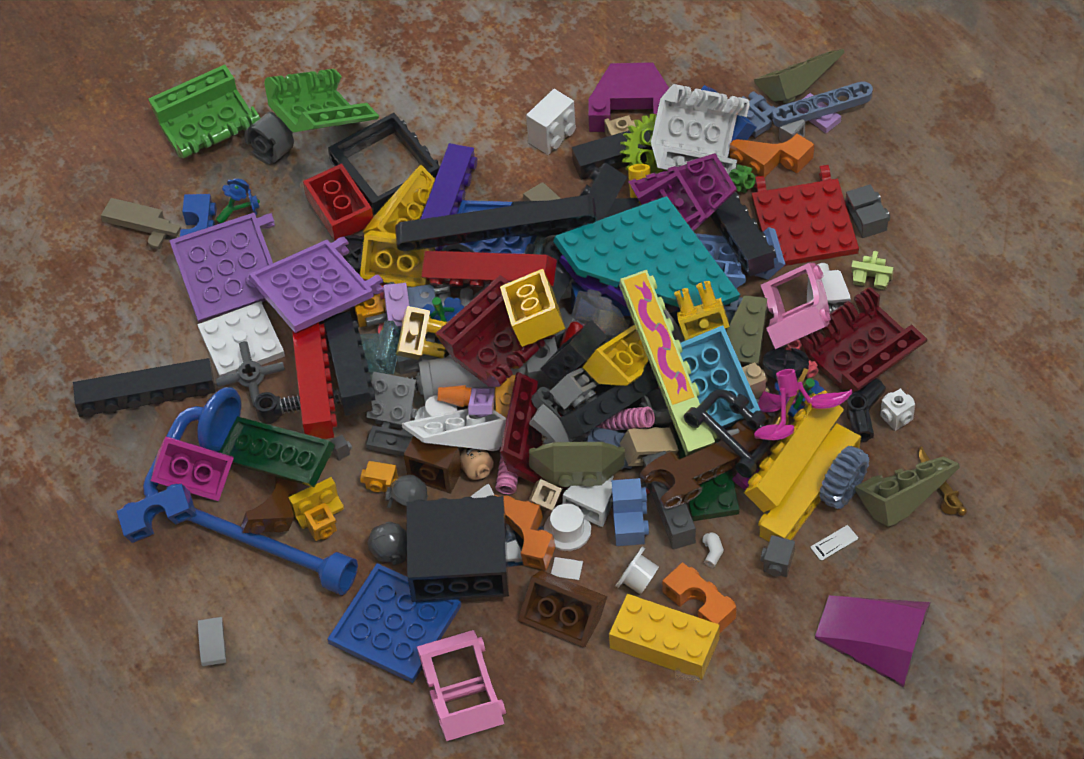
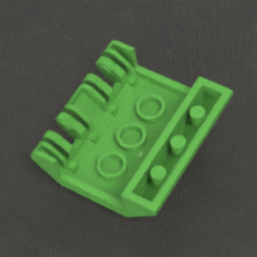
(312, 101)
(202, 111)

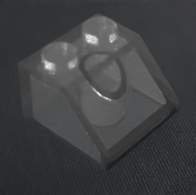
(601, 310)

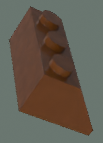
(562, 608)

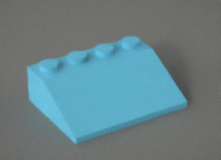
(717, 367)

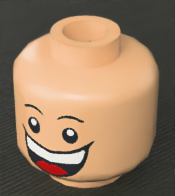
(476, 463)

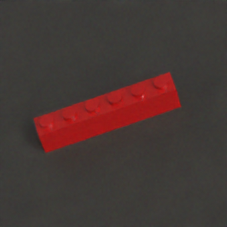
(483, 268)

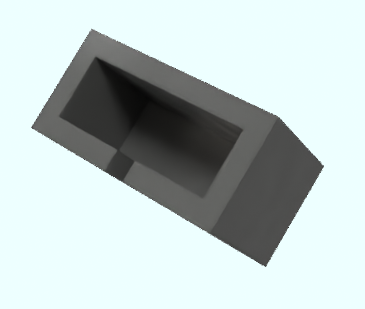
(867, 211)

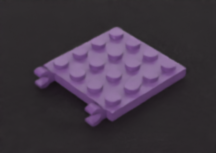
(219, 262)
(314, 284)

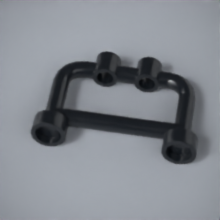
(696, 416)

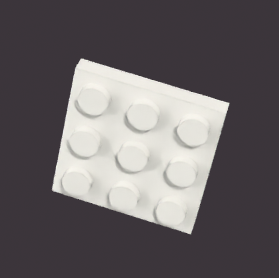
(245, 324)

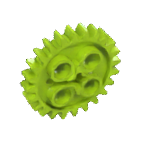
(637, 137)

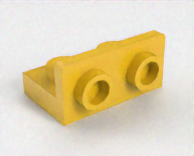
(313, 496)

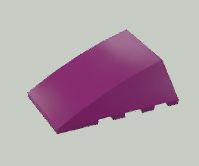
(692, 188)
(874, 631)

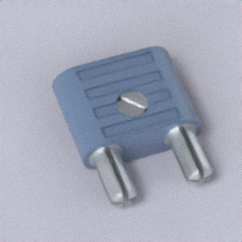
(424, 294)

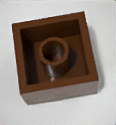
(433, 464)

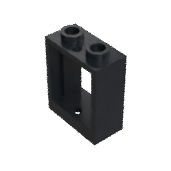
(574, 352)

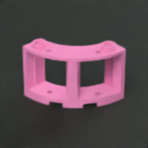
(803, 319)
(470, 719)

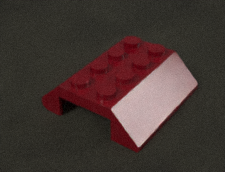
(484, 339)
(860, 344)
(518, 433)

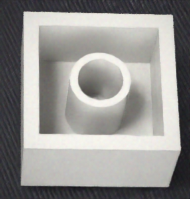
(551, 121)

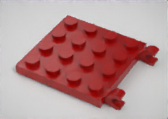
(807, 219)

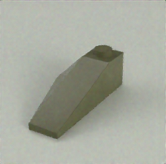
(797, 77)
(899, 495)

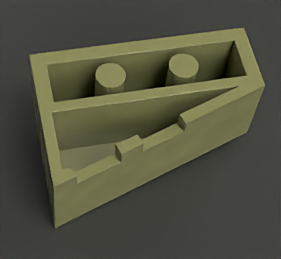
(747, 329)

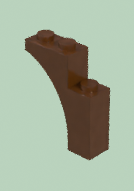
(275, 512)

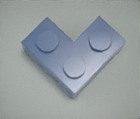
(628, 510)

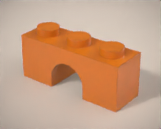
(686, 584)

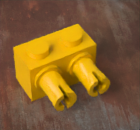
(700, 318)
(412, 335)

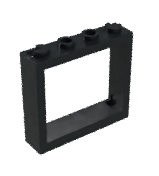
(369, 135)

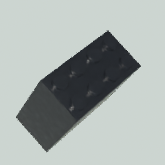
(457, 549)

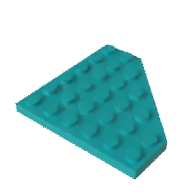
(647, 239)

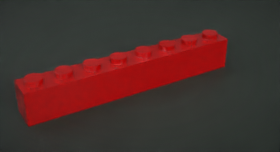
(313, 380)

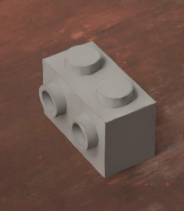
(574, 389)

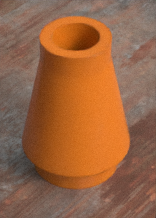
(455, 395)

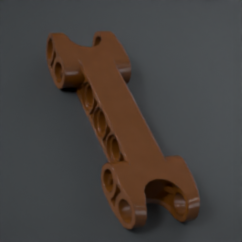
(686, 474)

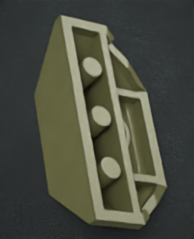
(576, 462)

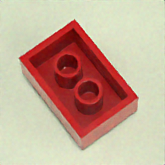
(338, 202)

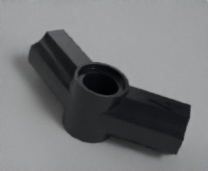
(865, 399)

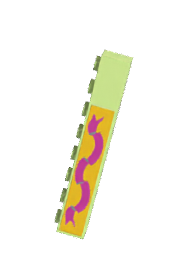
(665, 358)

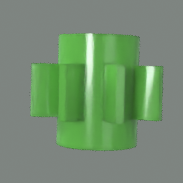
(742, 178)

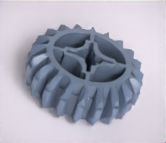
(843, 476)

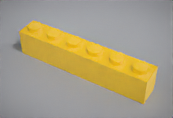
(791, 455)
(804, 493)

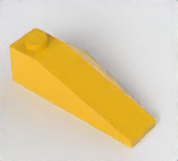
(405, 204)
(618, 360)

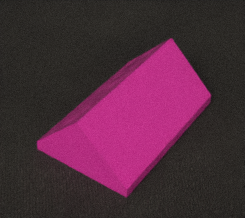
(195, 467)

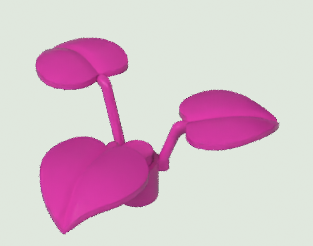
(788, 387)

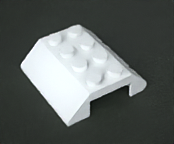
(695, 126)

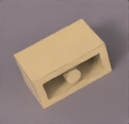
(646, 442)

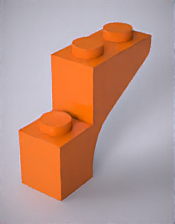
(765, 156)
(525, 521)

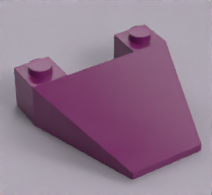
(625, 88)

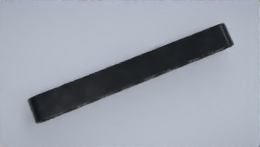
(495, 223)

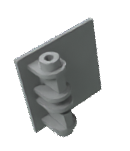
(393, 398)

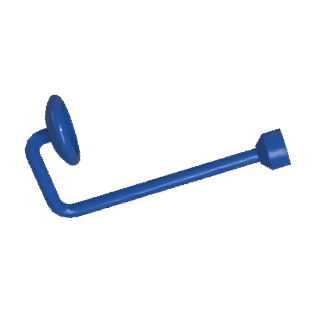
(214, 423)

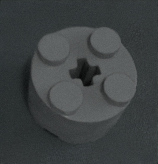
(269, 138)

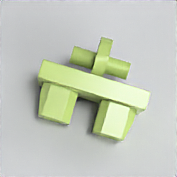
(872, 267)

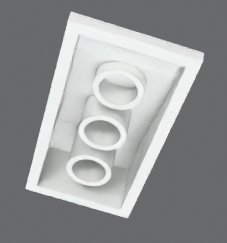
(460, 430)

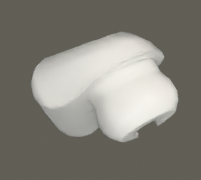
(716, 549)

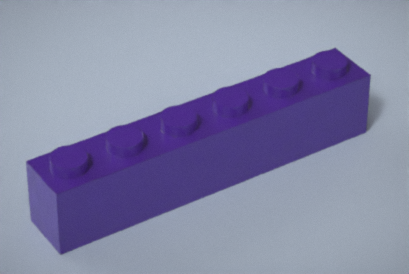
(451, 182)

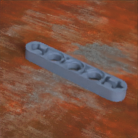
(851, 91)

